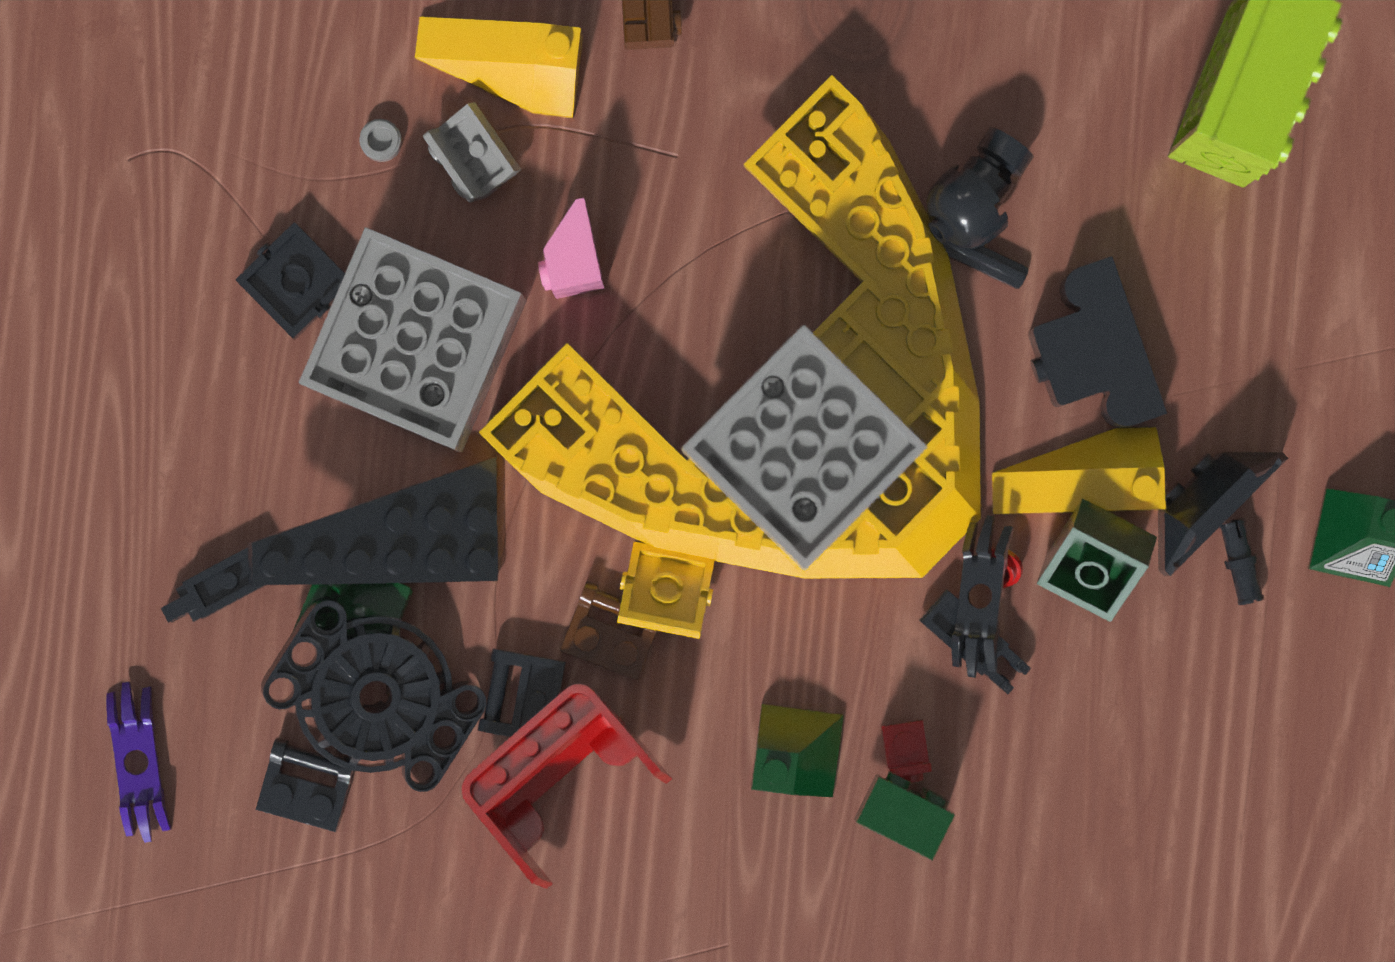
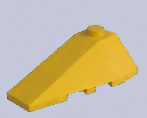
(509, 59)

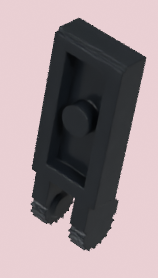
(941, 621)

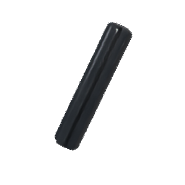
(990, 264)

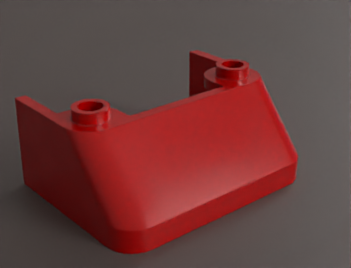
(540, 756)

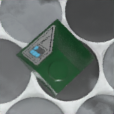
(1355, 537)

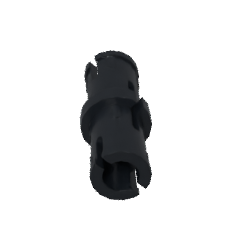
(1241, 561)

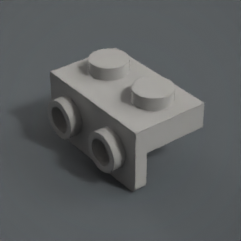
(471, 154)

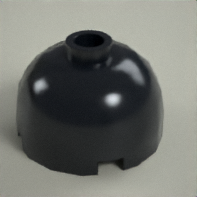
(964, 210)

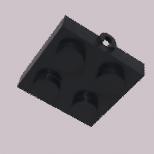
(292, 280)

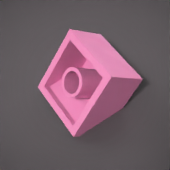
(571, 256)

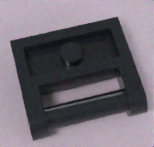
(537, 687)
(300, 797)

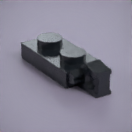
(212, 589)

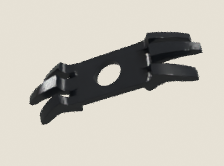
(983, 621)

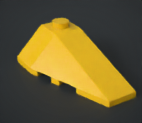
(1111, 470)

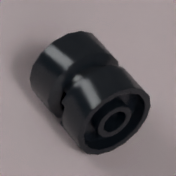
(999, 161)

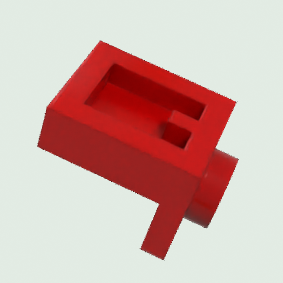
(906, 750)

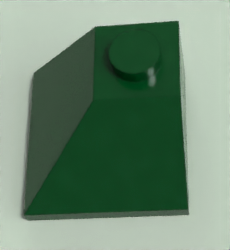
(796, 751)

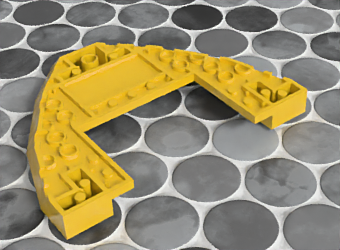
(892, 332)

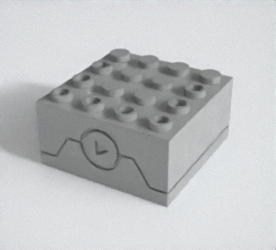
(413, 340)
(803, 448)

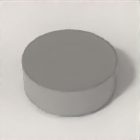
(380, 140)

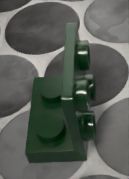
(359, 601)

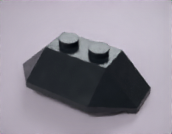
(1208, 501)

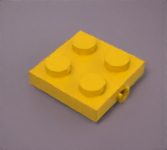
(666, 590)

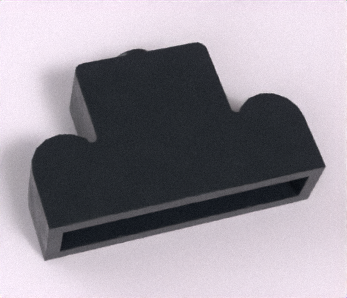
(1097, 349)

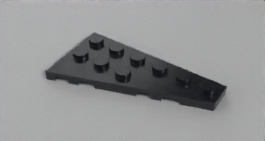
(408, 536)

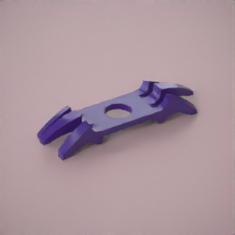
(136, 787)

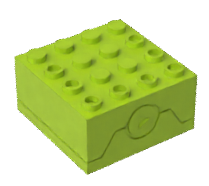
(1255, 87)

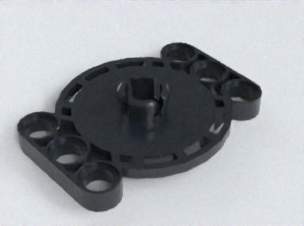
(382, 729)

